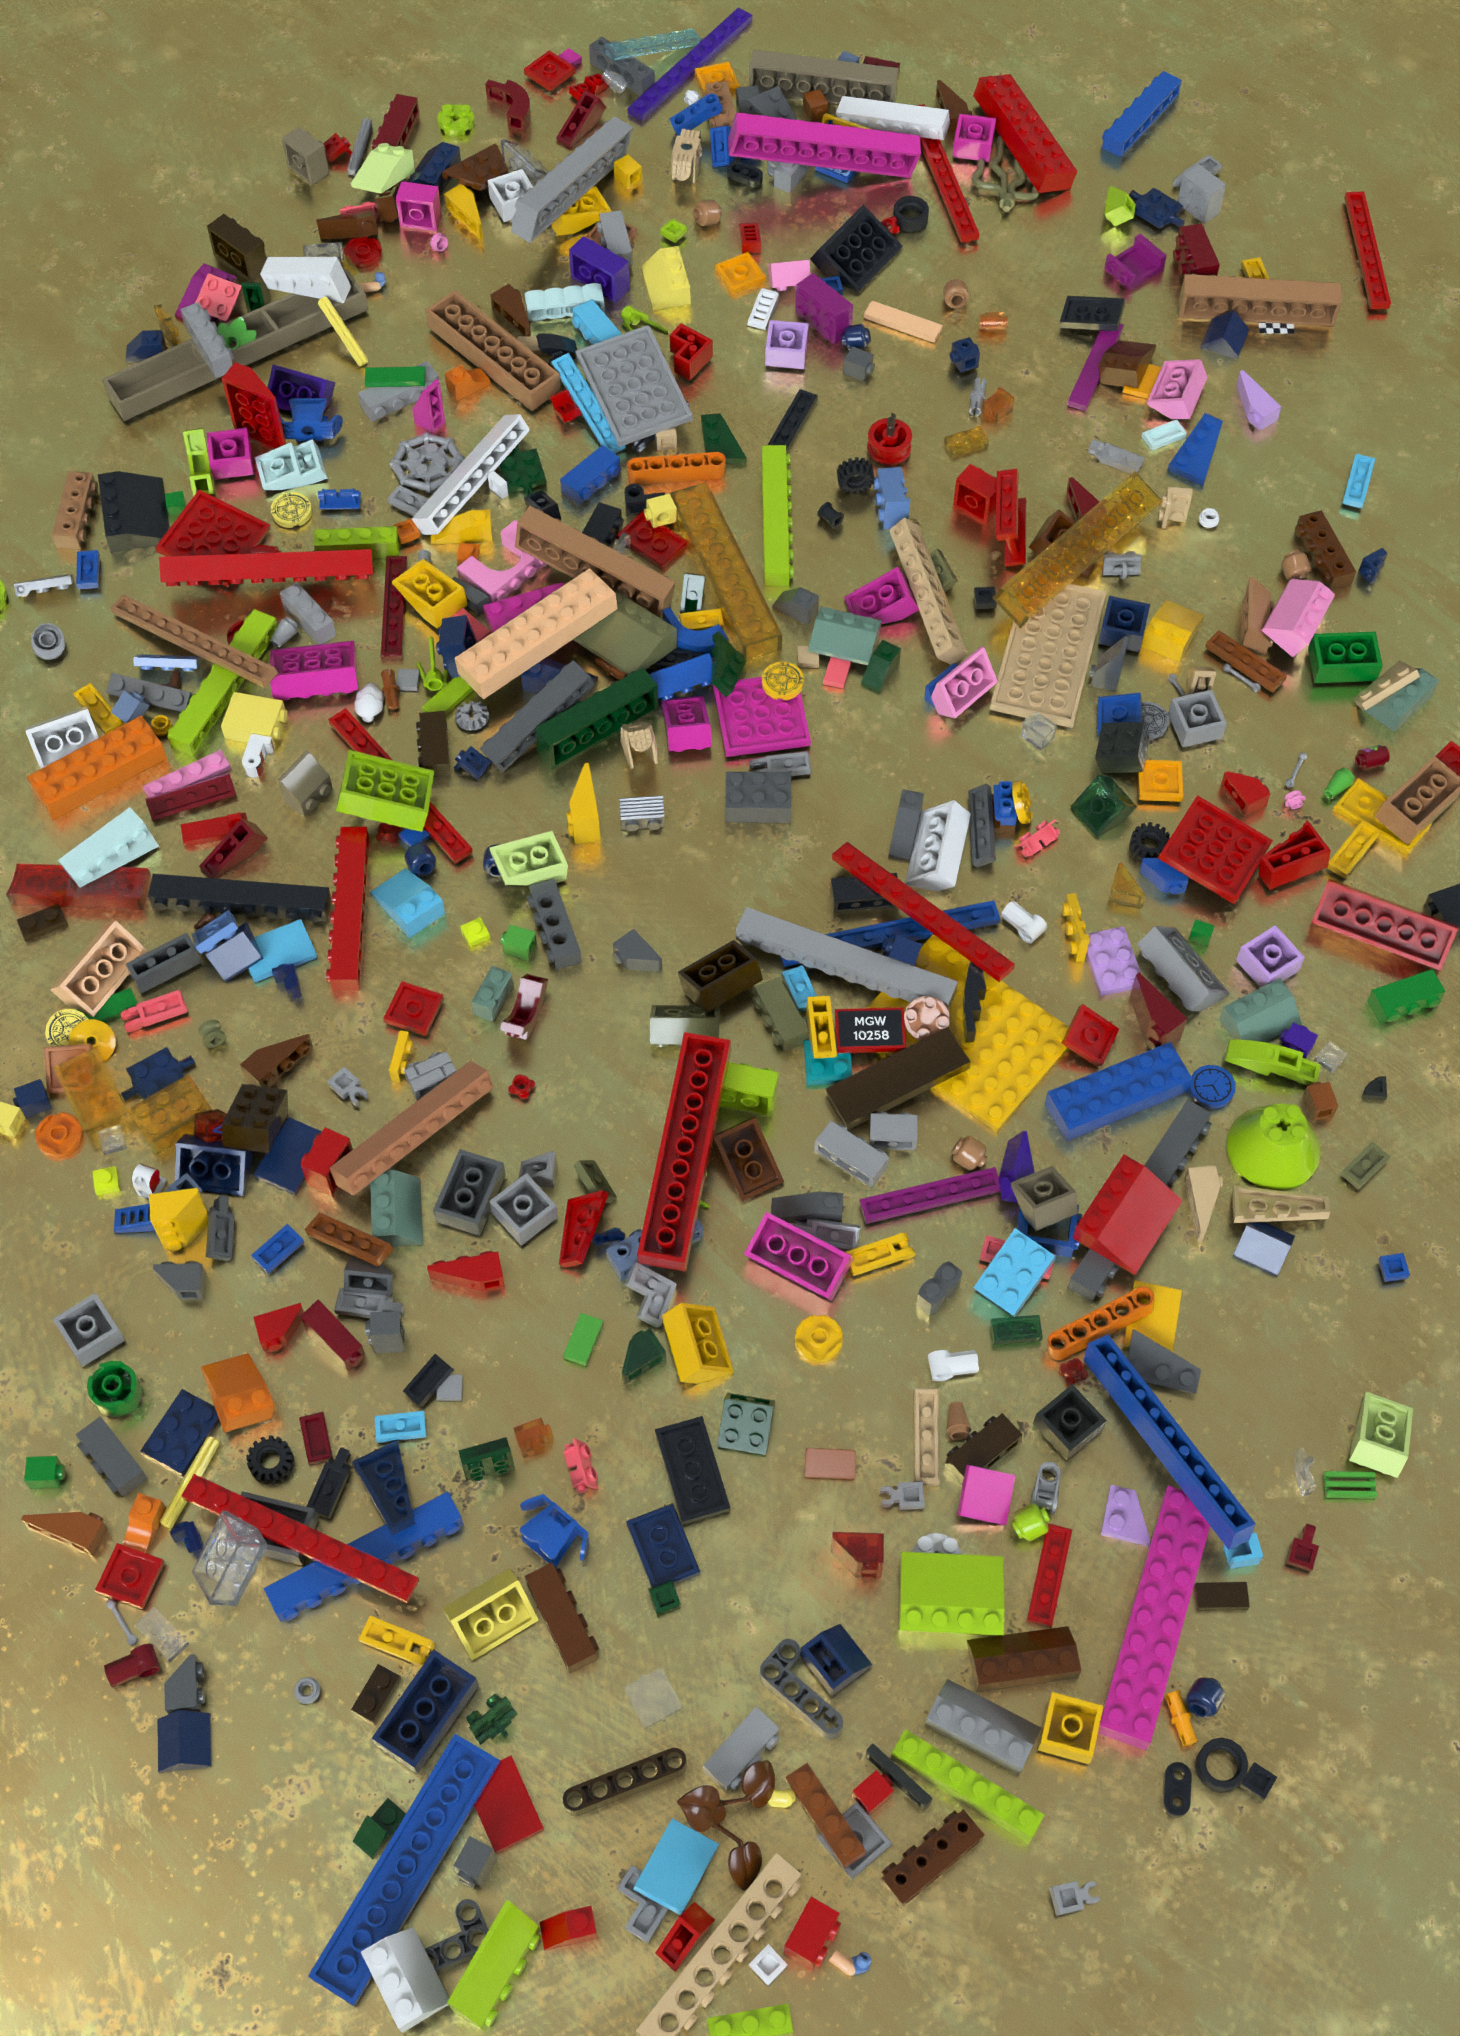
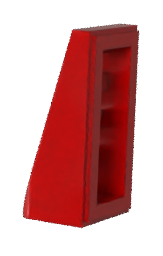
(750, 238)

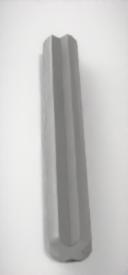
(359, 146)

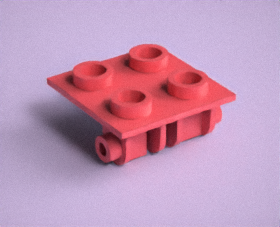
(218, 297)

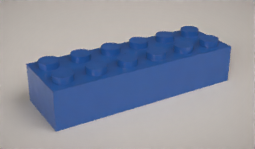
(1118, 1091)

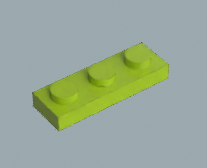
(756, 2022)

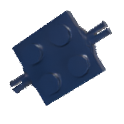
(1157, 208)
(155, 1074)

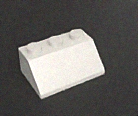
(61, 735)
(405, 1978)

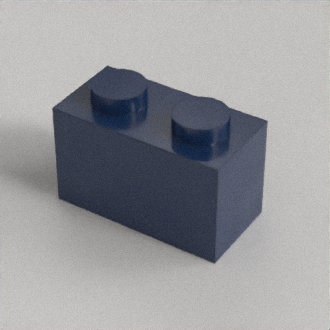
(901, 949)

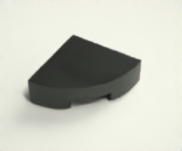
(1376, 1089)

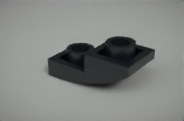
(553, 343)

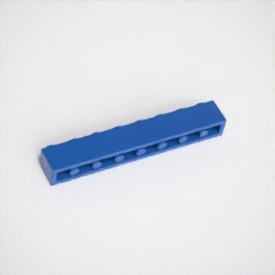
(317, 1581)

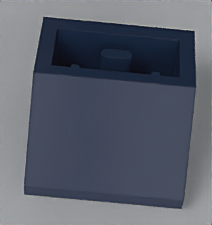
(834, 1659)

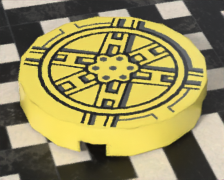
(291, 510)
(61, 1025)

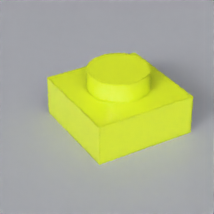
(475, 932)
(106, 1180)

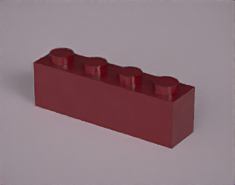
(398, 121)

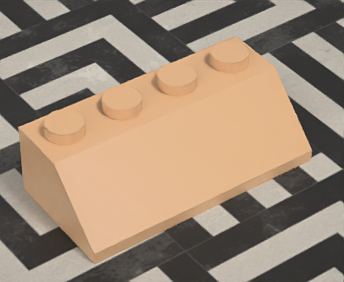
(98, 969)

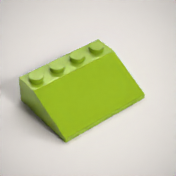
(385, 791)
(951, 1593)
(494, 1966)

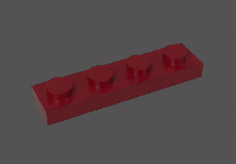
(190, 796)

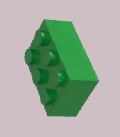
(1345, 657)

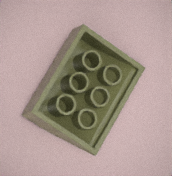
(630, 637)

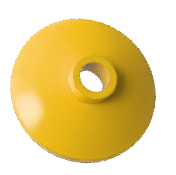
(97, 1029)

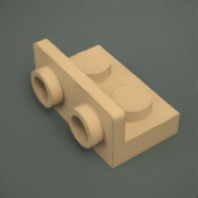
(1175, 505)

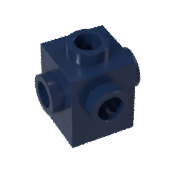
(965, 354)

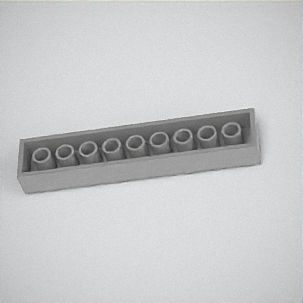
(570, 179)

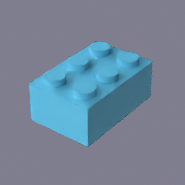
(1014, 1272)

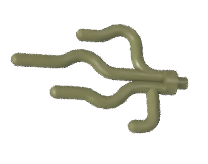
(1006, 192)

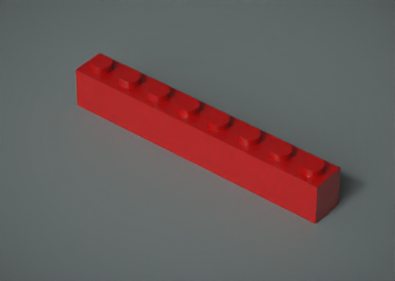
(349, 909)

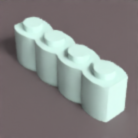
(558, 302)

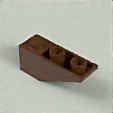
(272, 1061)

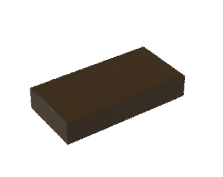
(1222, 1596)

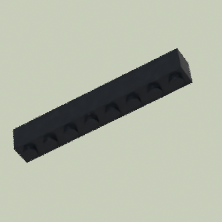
(240, 897)

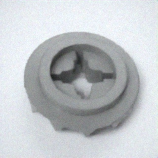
(480, 717)

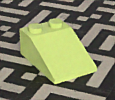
(384, 168)
(530, 860)
(1382, 1435)

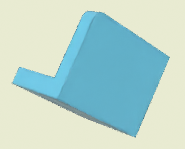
(1245, 1554)

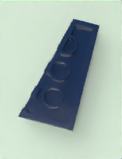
(387, 1485)

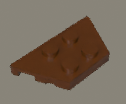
(478, 168)

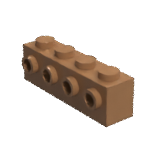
(728, 112)
(74, 510)

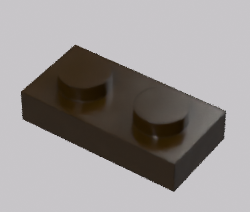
(42, 922)
(375, 1694)

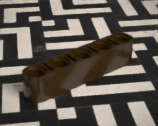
(616, 1792)

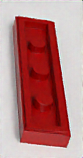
(1049, 1576)

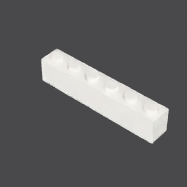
(895, 117)

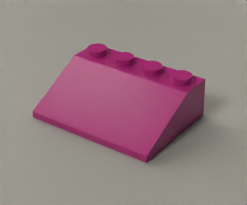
(314, 670)

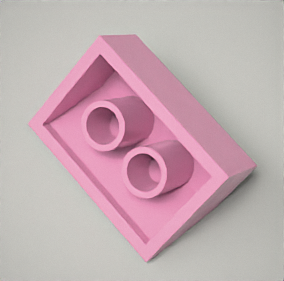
(1178, 388)
(964, 684)

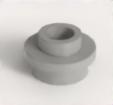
(304, 1683)

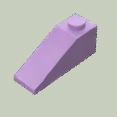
(1257, 403)

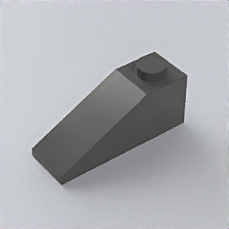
(1109, 666)
(906, 825)
(808, 1206)

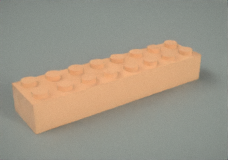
(536, 633)

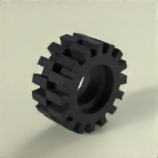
(847, 478)
(1148, 832)
(280, 1470)

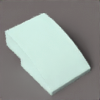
(291, 466)

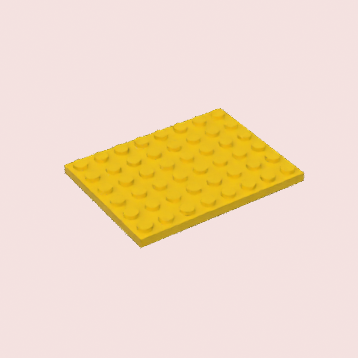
(1012, 1042)

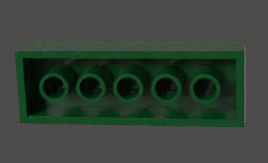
(596, 718)

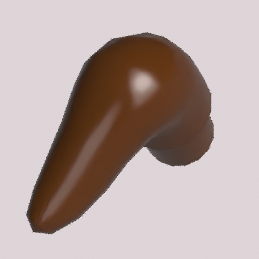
(174, 680)
(204, 920)

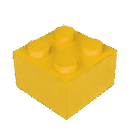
(1070, 1728)

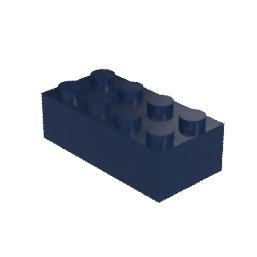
(425, 1711)

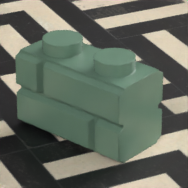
(492, 993)

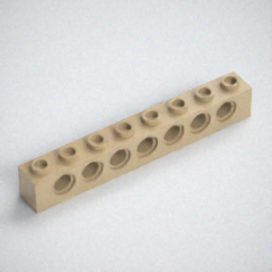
(928, 591)
(776, 1871)

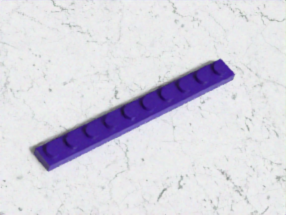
(686, 66)

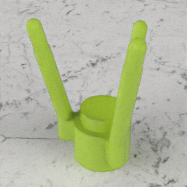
(632, 317)
(434, 679)

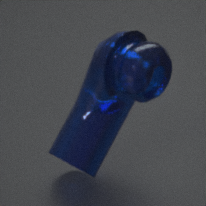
(608, 1236)

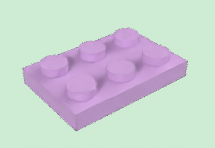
(1112, 961)

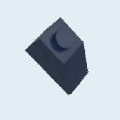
(145, 346)

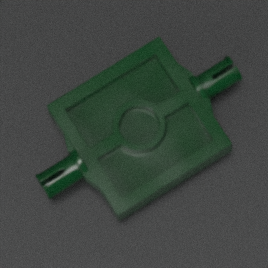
(523, 471)

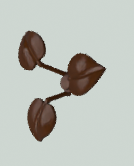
(705, 1809)

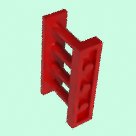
(1011, 517)

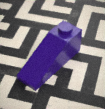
(1015, 1165)

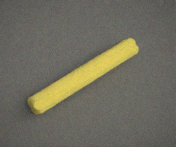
(343, 331)
(197, 1467)

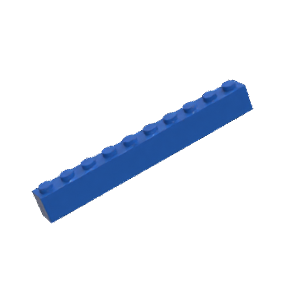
(1169, 1442)

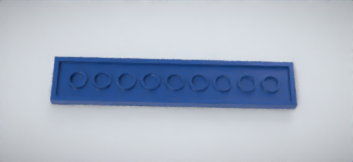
(405, 1866)

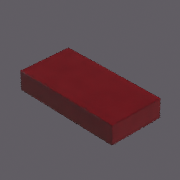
(316, 1438)

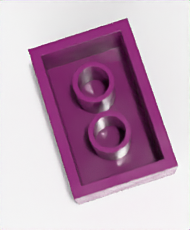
(823, 308)

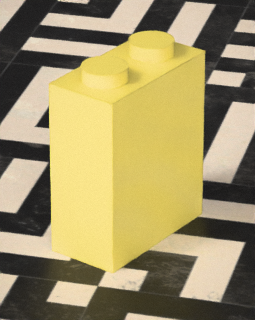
(253, 715)

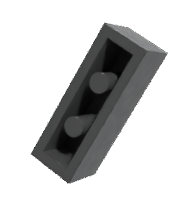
(163, 963)
(110, 1457)

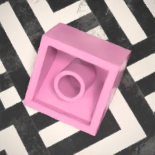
(787, 273)

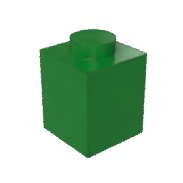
(44, 1472)

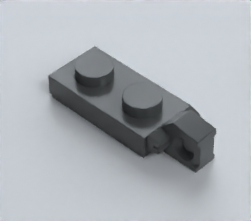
(220, 1230)

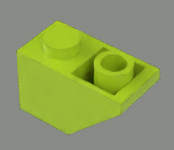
(1118, 206)

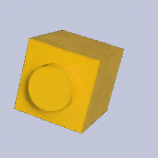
(627, 171)

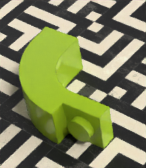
(198, 457)

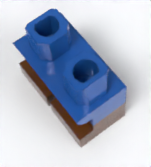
(1003, 808)

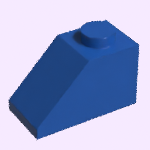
(1163, 876)

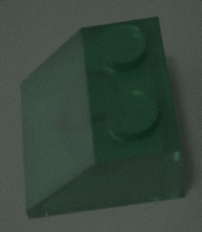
(1103, 805)

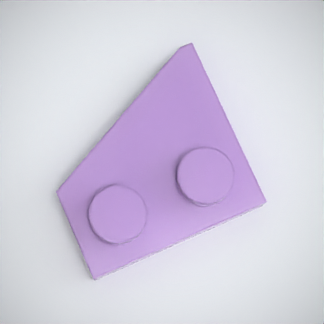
(1124, 1517)

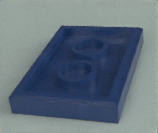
(283, 1163)
(663, 1546)

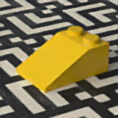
(581, 213)
(431, 592)
(1172, 630)
(583, 813)

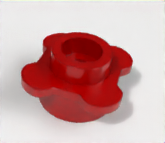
(891, 221)
(518, 1081)

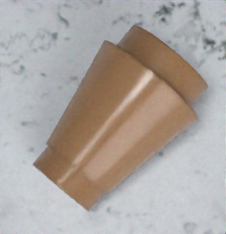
(958, 1424)

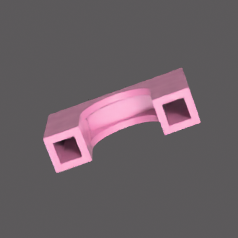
(500, 583)

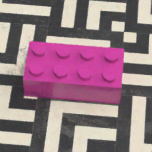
(505, 610)
(799, 1256)

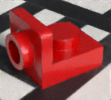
(336, 146)

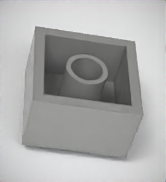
(1201, 193)
(1197, 718)
(523, 1209)
(88, 1329)

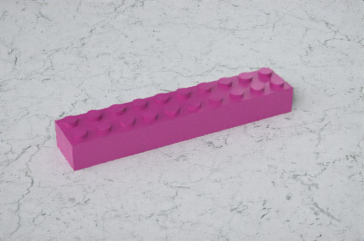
(823, 145)
(1155, 1622)

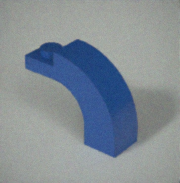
(692, 640)

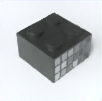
(1122, 747)
(1069, 1422)

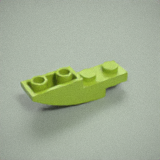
(1273, 1058)

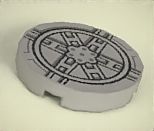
(1155, 719)

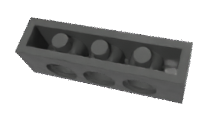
(638, 74)
(560, 954)

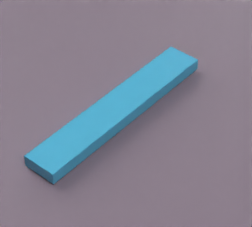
(585, 400)

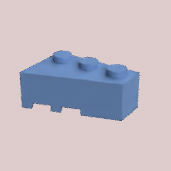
(891, 496)

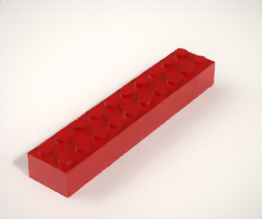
(265, 566)
(684, 1152)

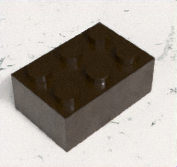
(237, 247)
(720, 976)
(255, 1118)

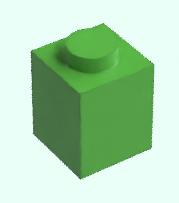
(518, 942)

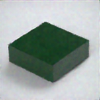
(664, 1596)

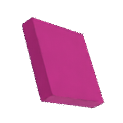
(986, 1495)

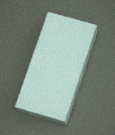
(1164, 435)

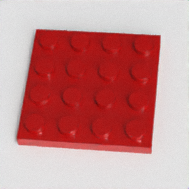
(212, 528)
(1215, 849)

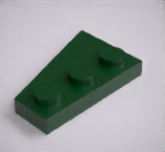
(719, 438)
(727, 665)

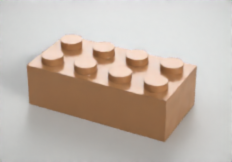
(1420, 800)

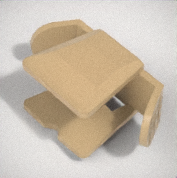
(682, 159)
(641, 739)

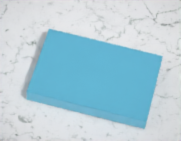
(282, 946)
(676, 1866)

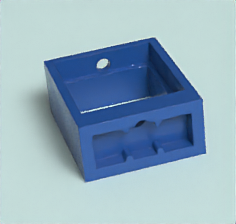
(1056, 1247)

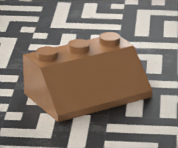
(1255, 612)

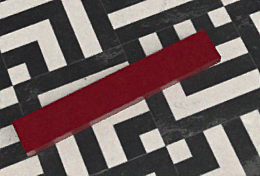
(393, 610)

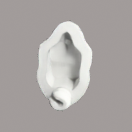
(369, 702)

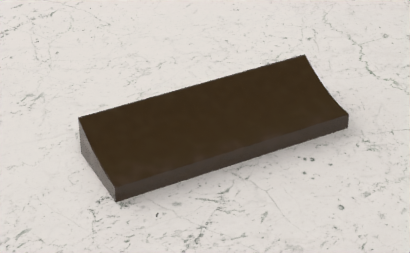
(898, 1078)

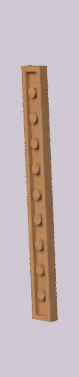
(194, 641)

